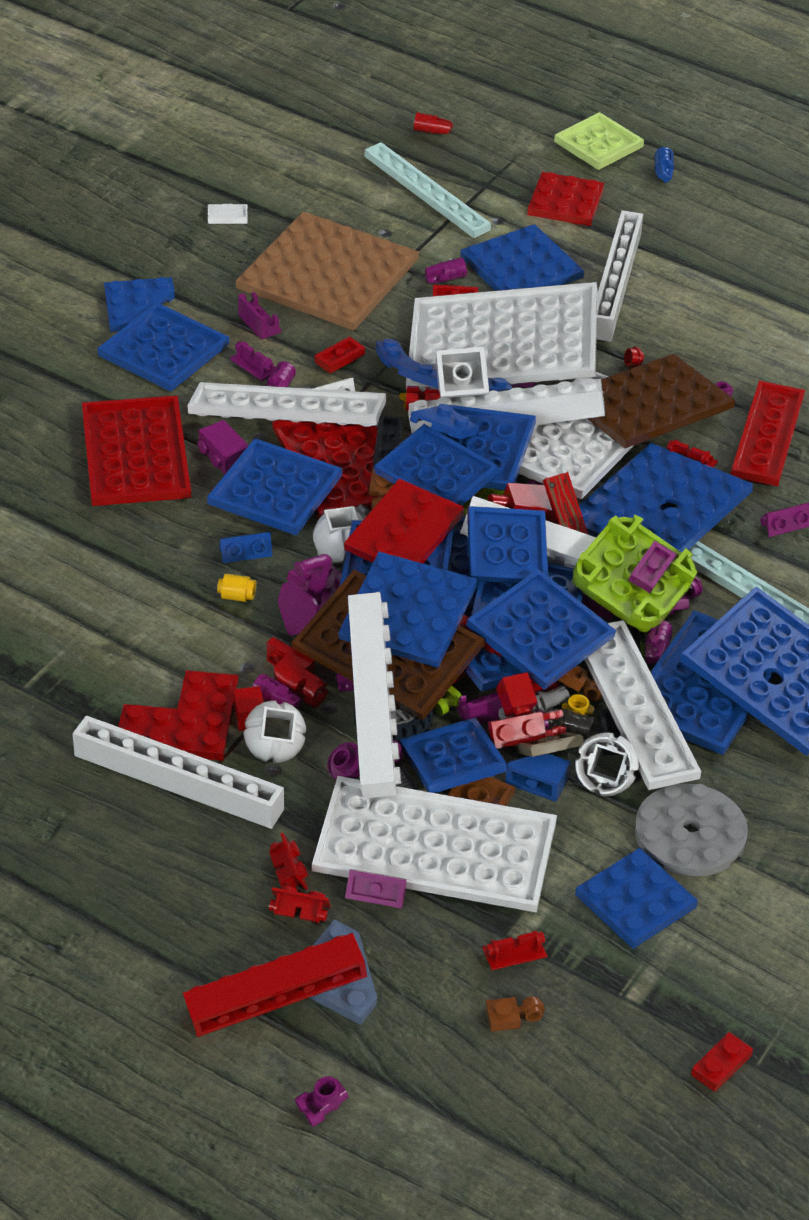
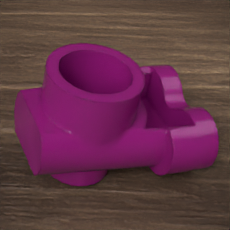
(326, 1097)

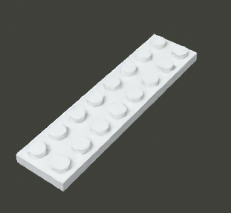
(287, 404)
(641, 711)

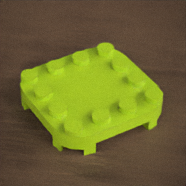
(612, 557)

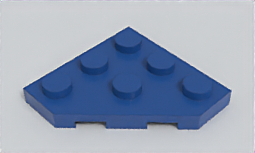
(131, 298)

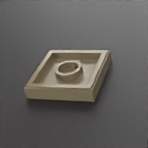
(550, 744)

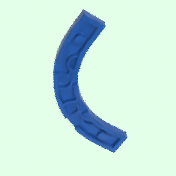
(393, 355)

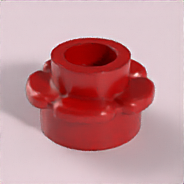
(633, 357)

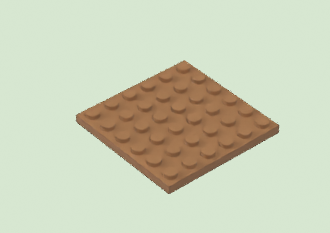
(327, 270)

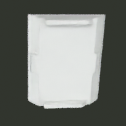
(227, 213)

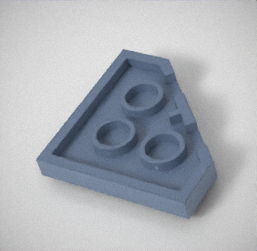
(353, 999)

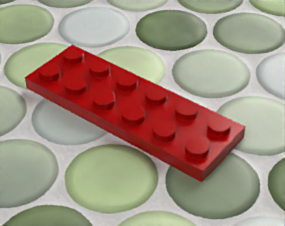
(768, 433)

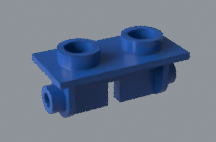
(245, 547)

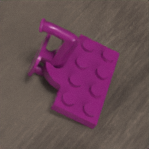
(307, 591)

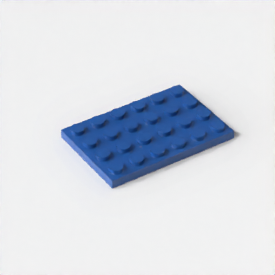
(697, 706)

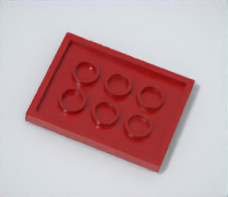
(405, 524)

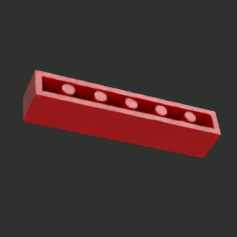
(275, 984)

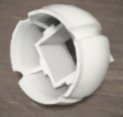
(332, 532)
(270, 747)
(588, 759)

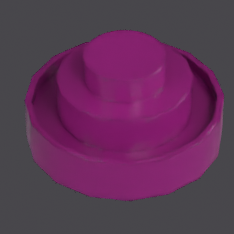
(344, 761)

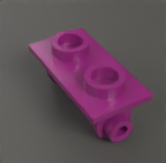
(252, 362)
(786, 519)

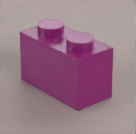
(221, 445)

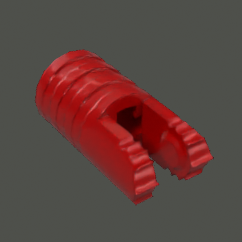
(431, 124)

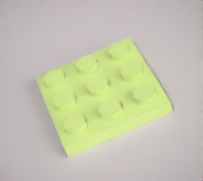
(599, 140)

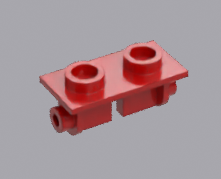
(694, 453)
(286, 854)
(311, 904)
(515, 951)

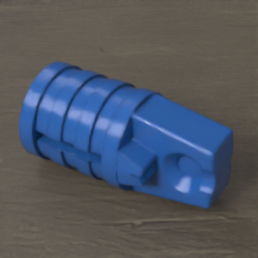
(664, 163)

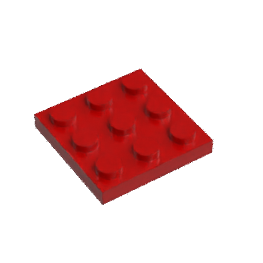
(566, 198)

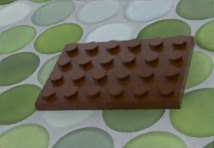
(657, 400)
(416, 685)

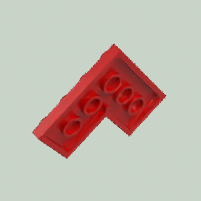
(198, 723)

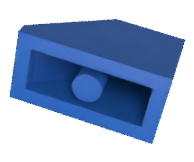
(539, 775)

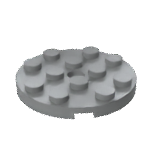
(709, 850)

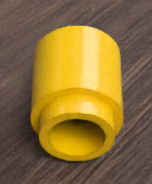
(236, 587)

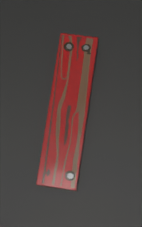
(564, 502)

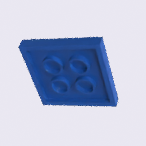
(506, 543)
(453, 755)
(636, 898)

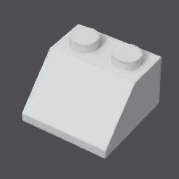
(462, 372)

